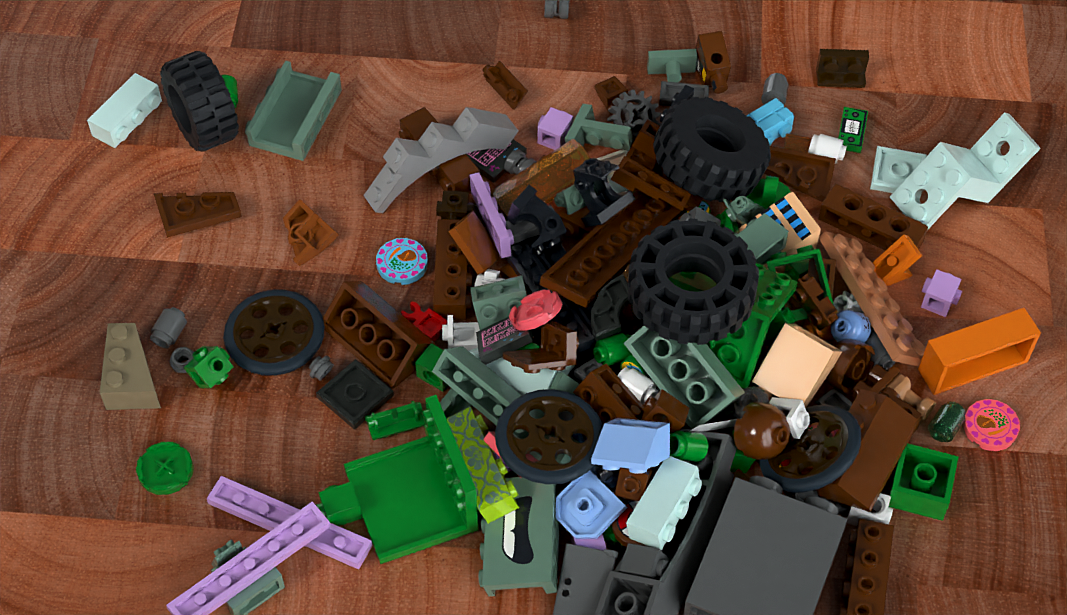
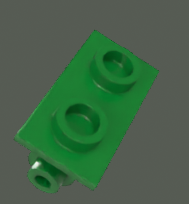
(395, 420)

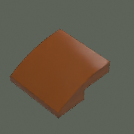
(475, 242)

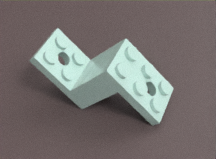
(965, 172)

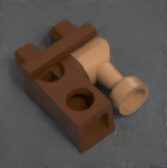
(898, 389)

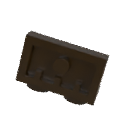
(842, 68)

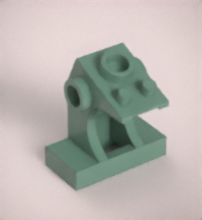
(254, 594)

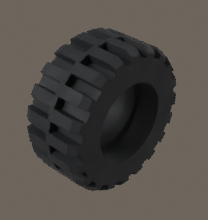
(199, 101)

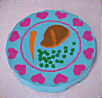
(402, 261)

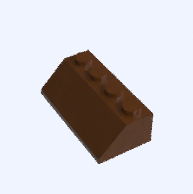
(375, 332)
(883, 438)

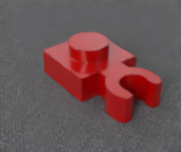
(428, 322)

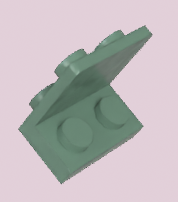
(496, 299)

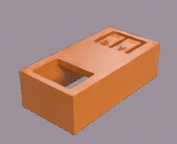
(978, 351)

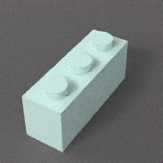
(124, 110)
(664, 503)

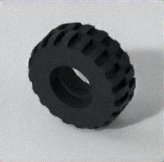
(711, 149)
(684, 313)

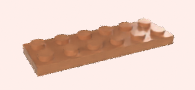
(873, 298)

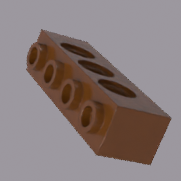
(869, 219)

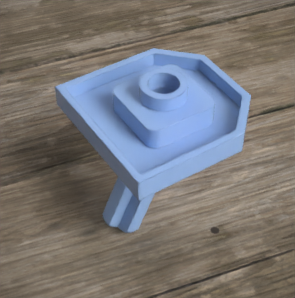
(587, 507)

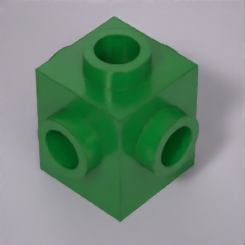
(209, 366)

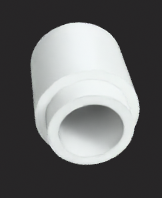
(827, 146)
(638, 384)

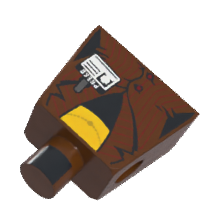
(713, 61)

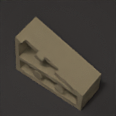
(125, 371)

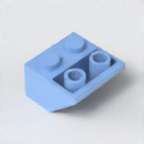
(632, 445)

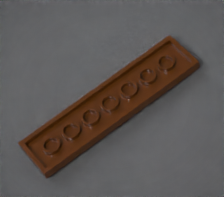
(607, 250)

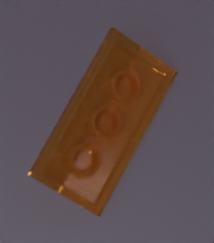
(547, 176)

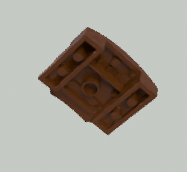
(643, 174)

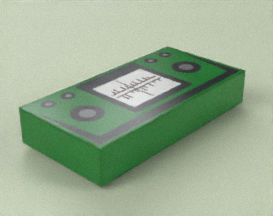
(853, 128)

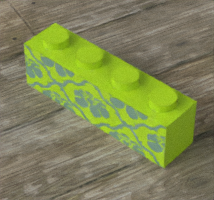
(494, 493)

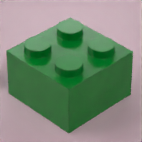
(923, 481)

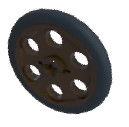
(275, 362)
(813, 449)
(547, 469)

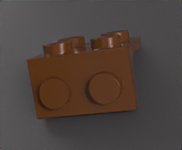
(556, 350)

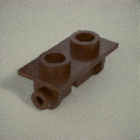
(505, 84)
(818, 312)

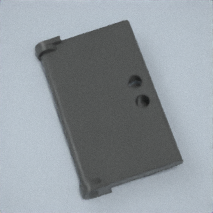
(587, 577)

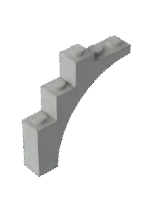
(439, 143)

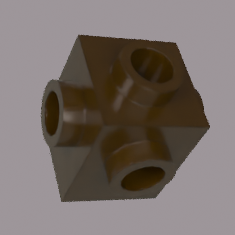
(454, 205)

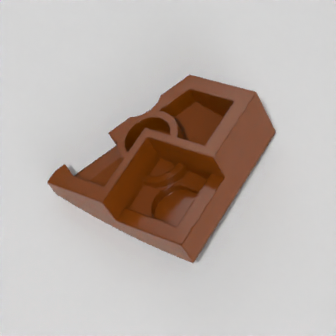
(307, 232)

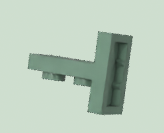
(587, 130)

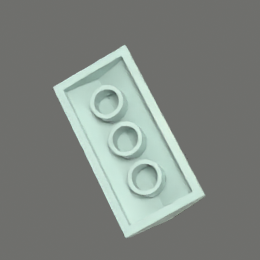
(520, 380)

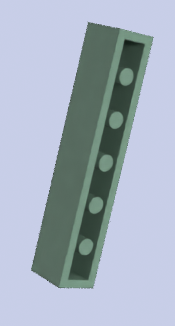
(484, 389)

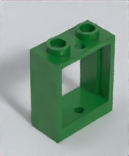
(803, 254)

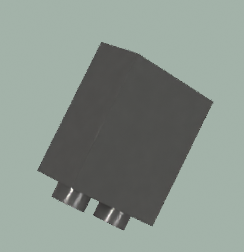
(766, 553)

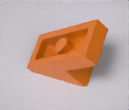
(894, 262)

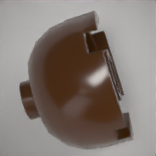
(851, 365)
(761, 431)

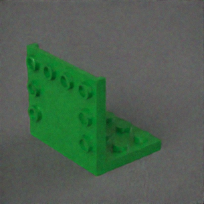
(742, 349)
(416, 491)

